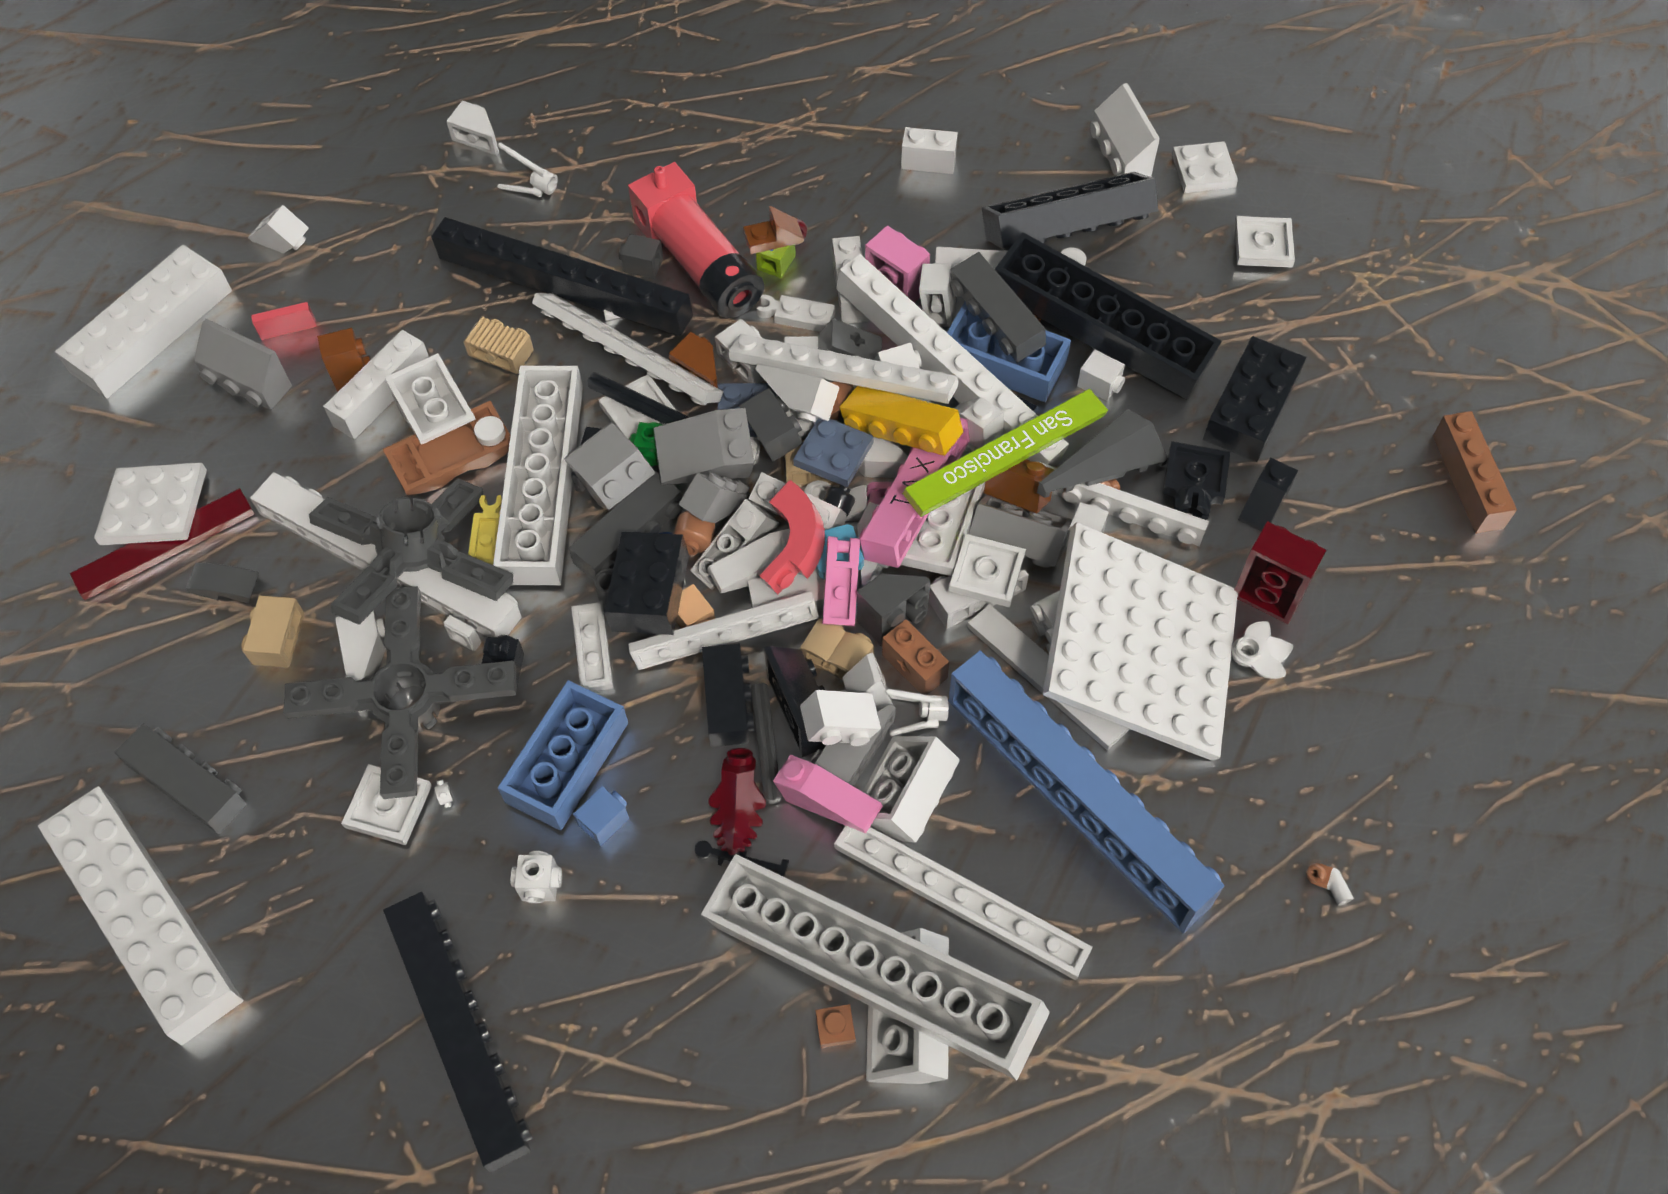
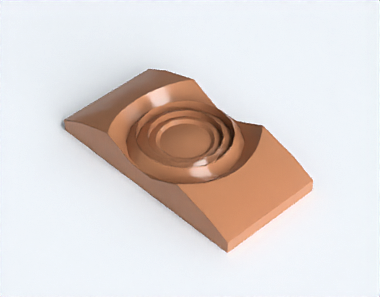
(442, 459)

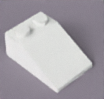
(429, 399)

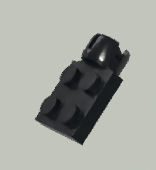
(1196, 478)

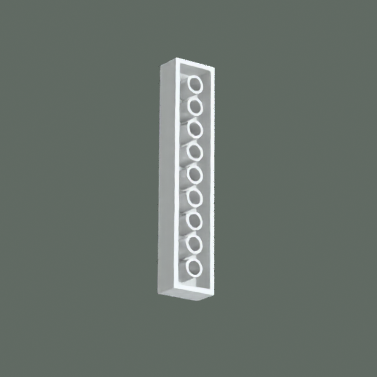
(878, 966)

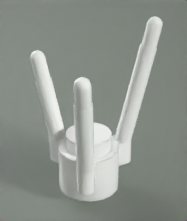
(540, 178)
(930, 706)

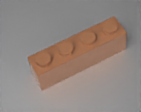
(1474, 472)

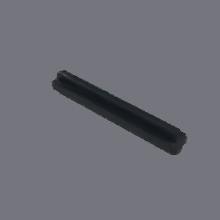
(633, 399)

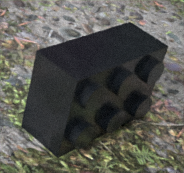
(647, 583)

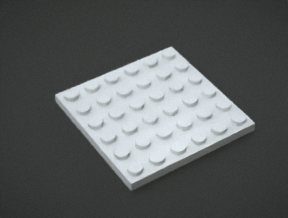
(1142, 642)

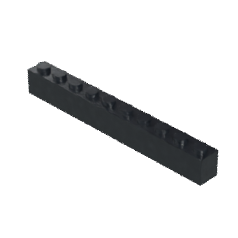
(563, 276)

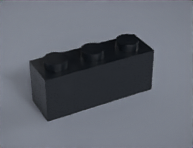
(727, 695)

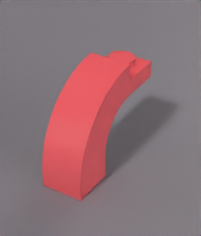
(804, 542)

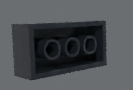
(1254, 398)

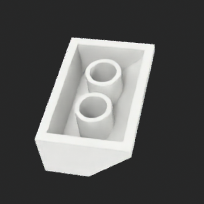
(1125, 133)
(909, 784)

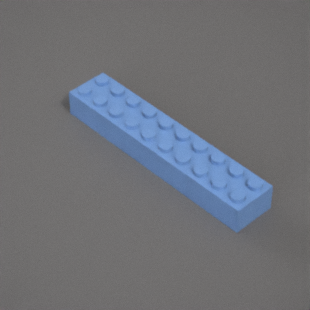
(1084, 792)

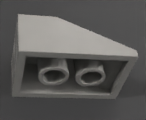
(704, 444)

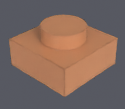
(835, 1026)

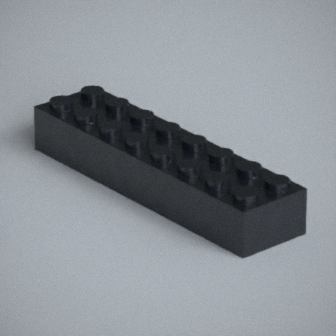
(1107, 316)

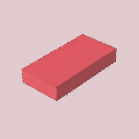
(284, 320)

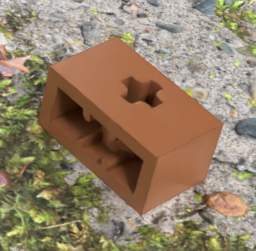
(915, 658)

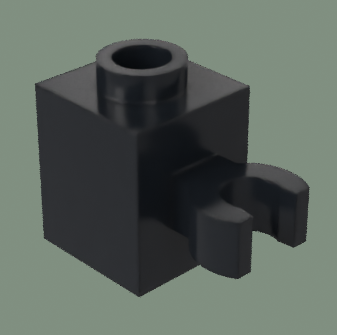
(503, 649)

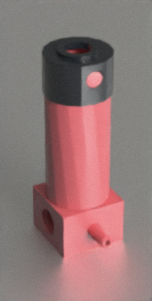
(668, 211)

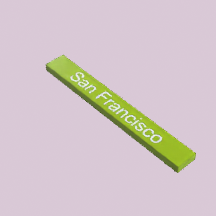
(1004, 452)

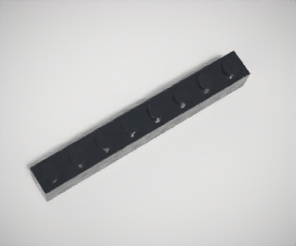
(457, 1033)

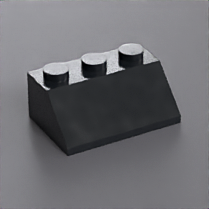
(792, 684)

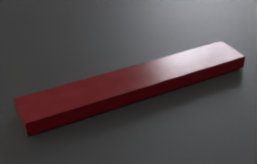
(140, 556)

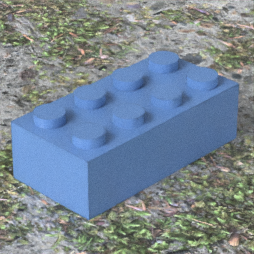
(1031, 376)
(563, 755)

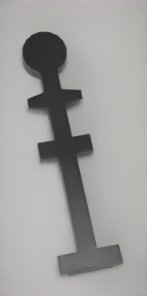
(704, 850)

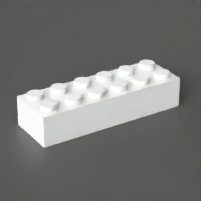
(144, 321)

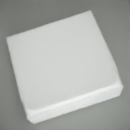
(860, 504)

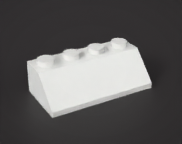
(899, 1051)

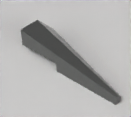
(1120, 447)

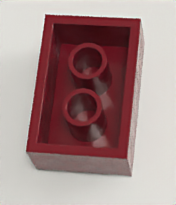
(1278, 572)

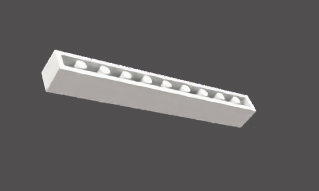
(938, 351)
(290, 505)

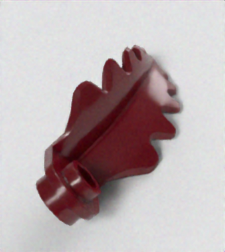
(737, 800)

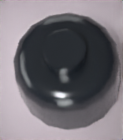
(840, 498)

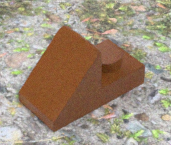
(773, 234)

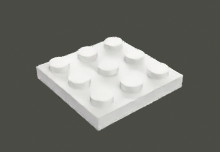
(151, 504)

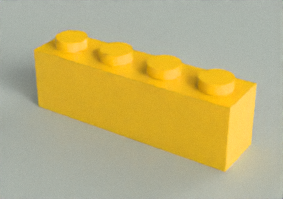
(902, 419)

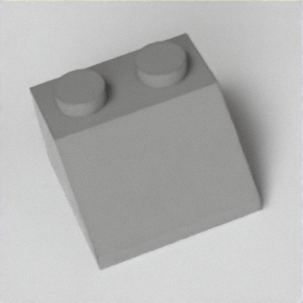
(609, 466)

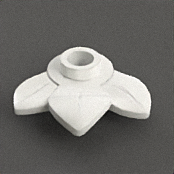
(1265, 650)

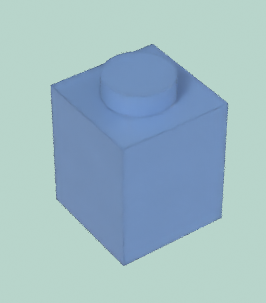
(602, 815)

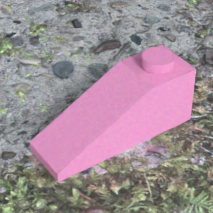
(825, 794)

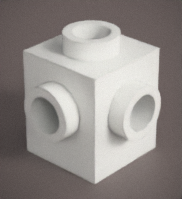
(545, 877)

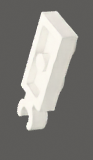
(796, 312)

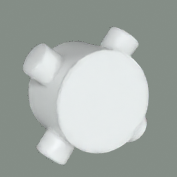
(443, 793)

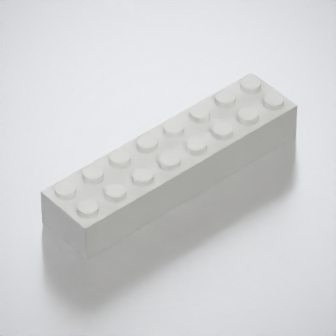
(537, 476)
(140, 916)

